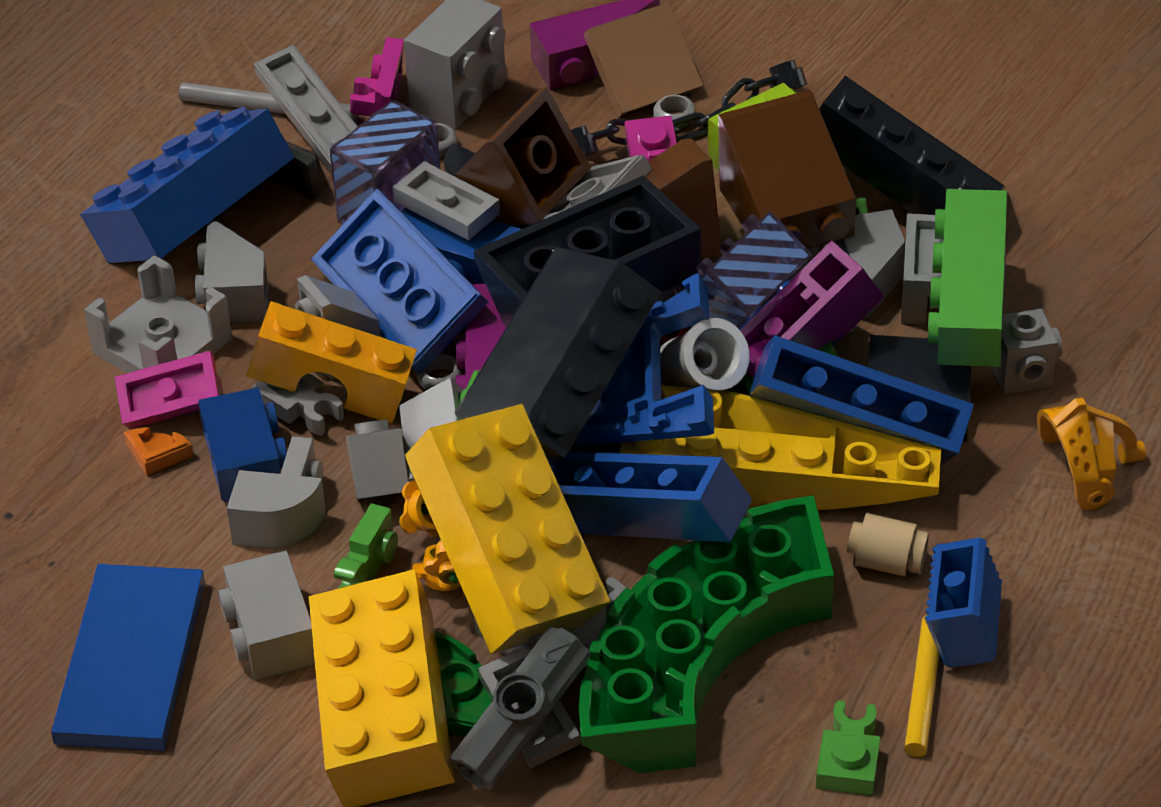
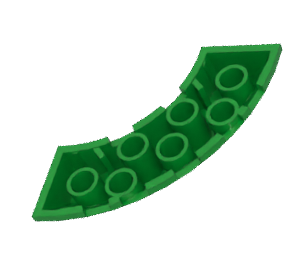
(690, 622)

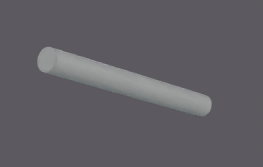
(236, 98)

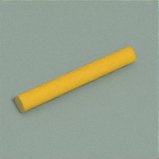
(922, 694)

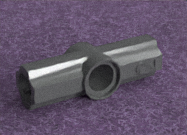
(502, 734)

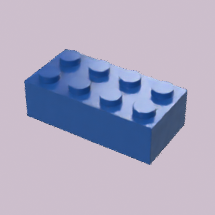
(186, 184)

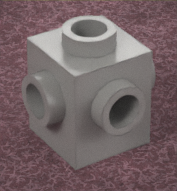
(1027, 352)

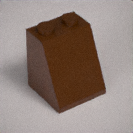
(528, 162)
(785, 163)
(688, 180)

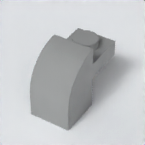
(282, 507)

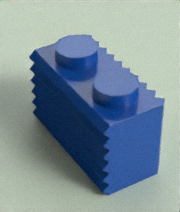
(240, 436)
(964, 602)

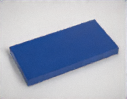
(400, 279)
(129, 657)

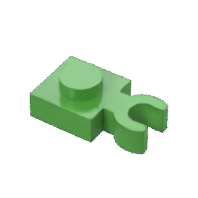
(369, 546)
(849, 753)

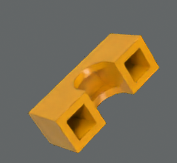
(302, 343)

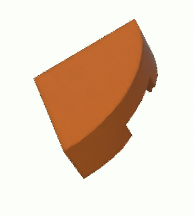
(157, 450)

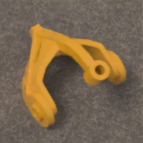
(1090, 464)

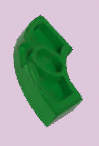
(462, 689)

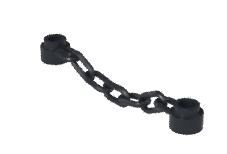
(781, 73)

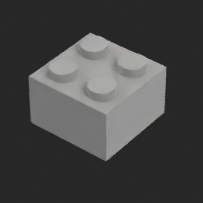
(455, 60)

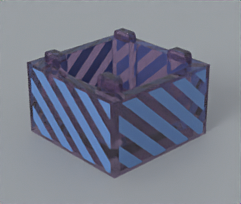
(381, 155)
(750, 268)

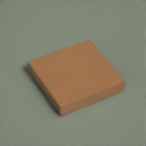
(642, 59)

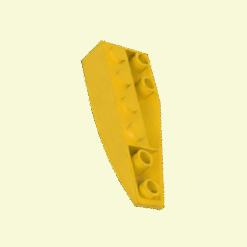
(800, 454)

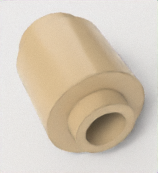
(888, 545)

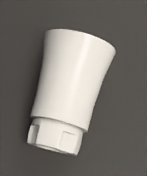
(706, 355)

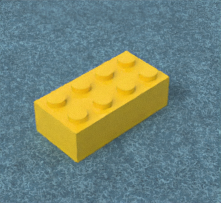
(506, 527)
(380, 690)

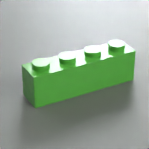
(970, 279)

